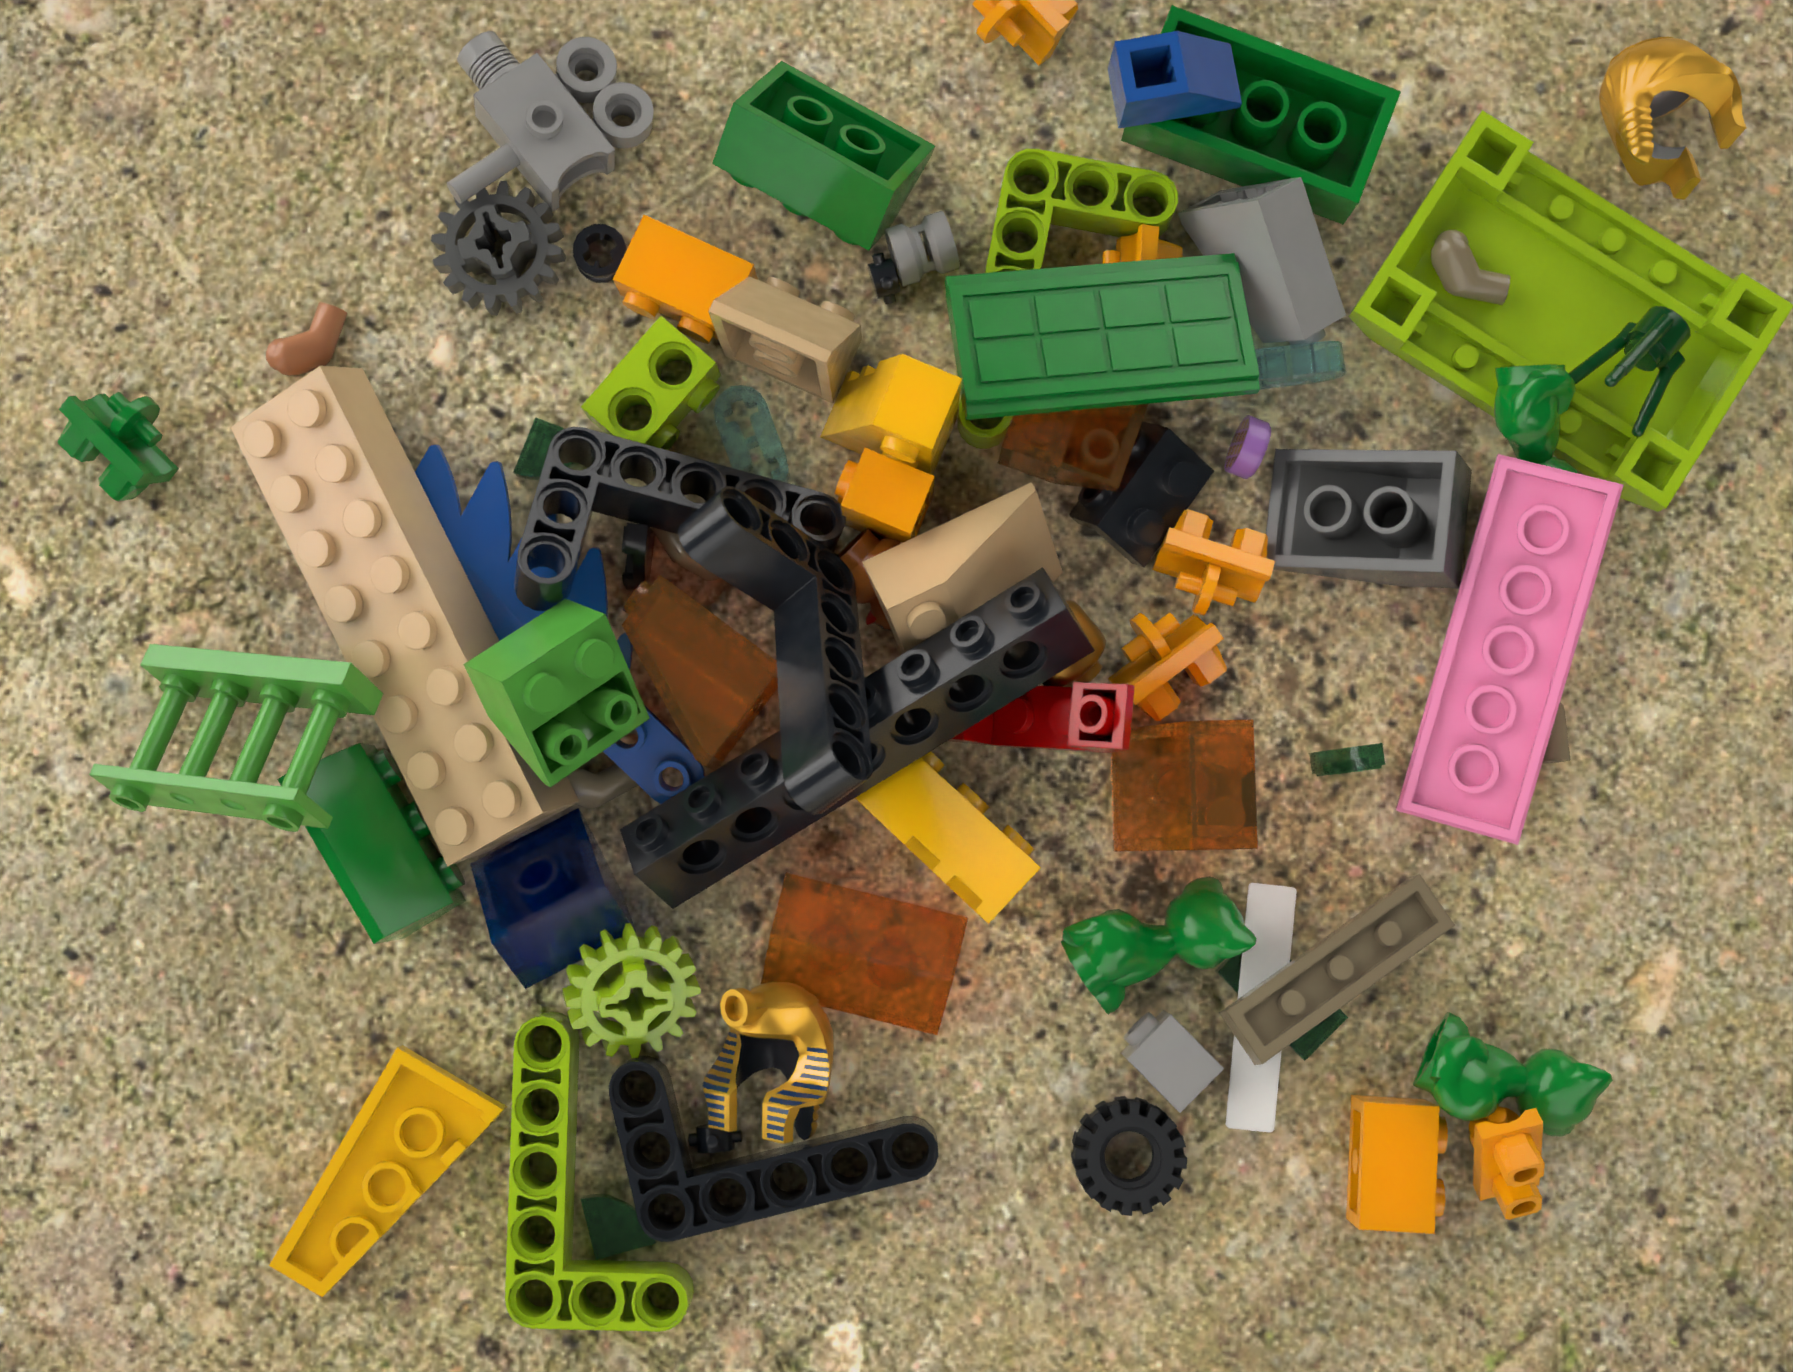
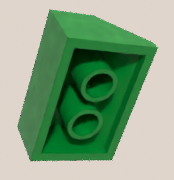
(821, 154)
(380, 845)

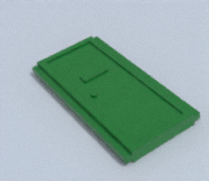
(1101, 335)

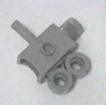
(539, 119)

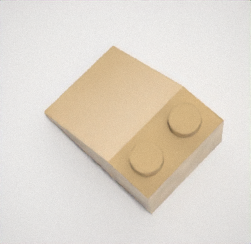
(786, 335)
(961, 565)

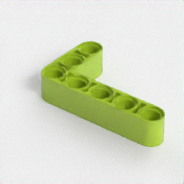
(1059, 207)
(555, 1201)

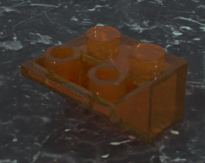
(1074, 446)

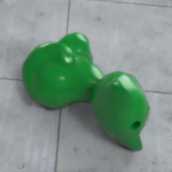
(1530, 410)
(1120, 950)
(1475, 1077)

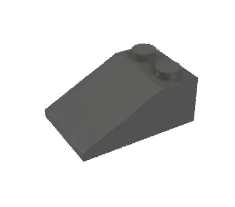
(1370, 515)

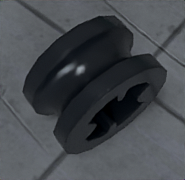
(582, 252)

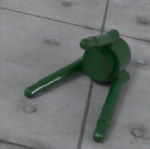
(1648, 346)

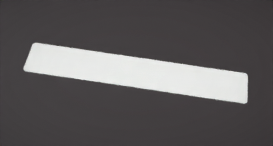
(1251, 1086)

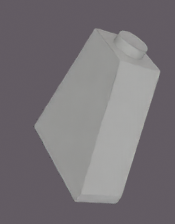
(1278, 255)

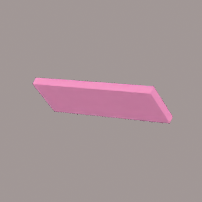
(1508, 647)

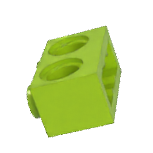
(639, 382)

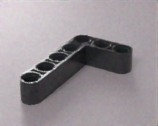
(657, 504)
(815, 639)
(753, 1171)

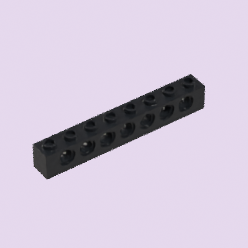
(911, 710)

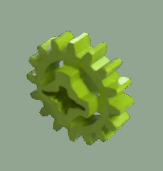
(605, 987)

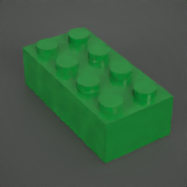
(1291, 124)

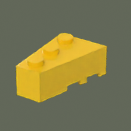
(897, 411)
(952, 835)

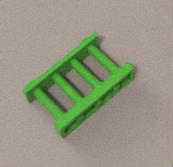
(230, 682)

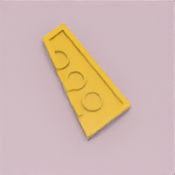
(390, 1156)

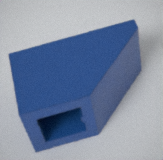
(1171, 78)

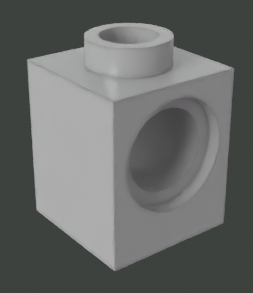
(1170, 1058)

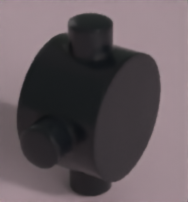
(884, 278)
(714, 1140)

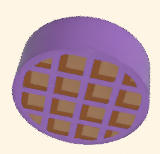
(1248, 447)

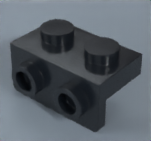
(1151, 497)

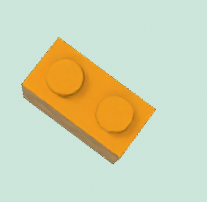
(677, 277)
(884, 496)
(1395, 1164)

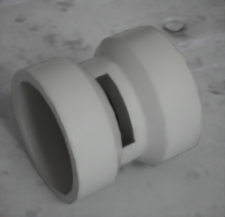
(909, 253)

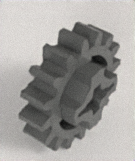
(476, 250)

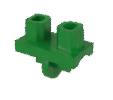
(123, 435)

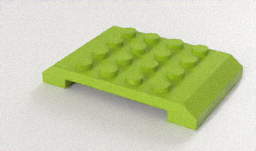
(1574, 285)

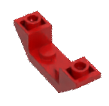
(1060, 718)

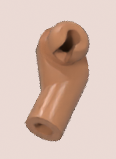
(311, 348)

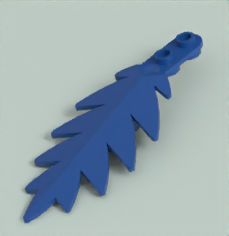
(483, 546)

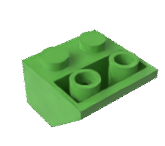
(559, 689)

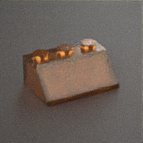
(865, 951)

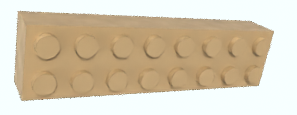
(394, 604)

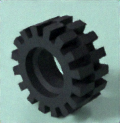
(1155, 1182)

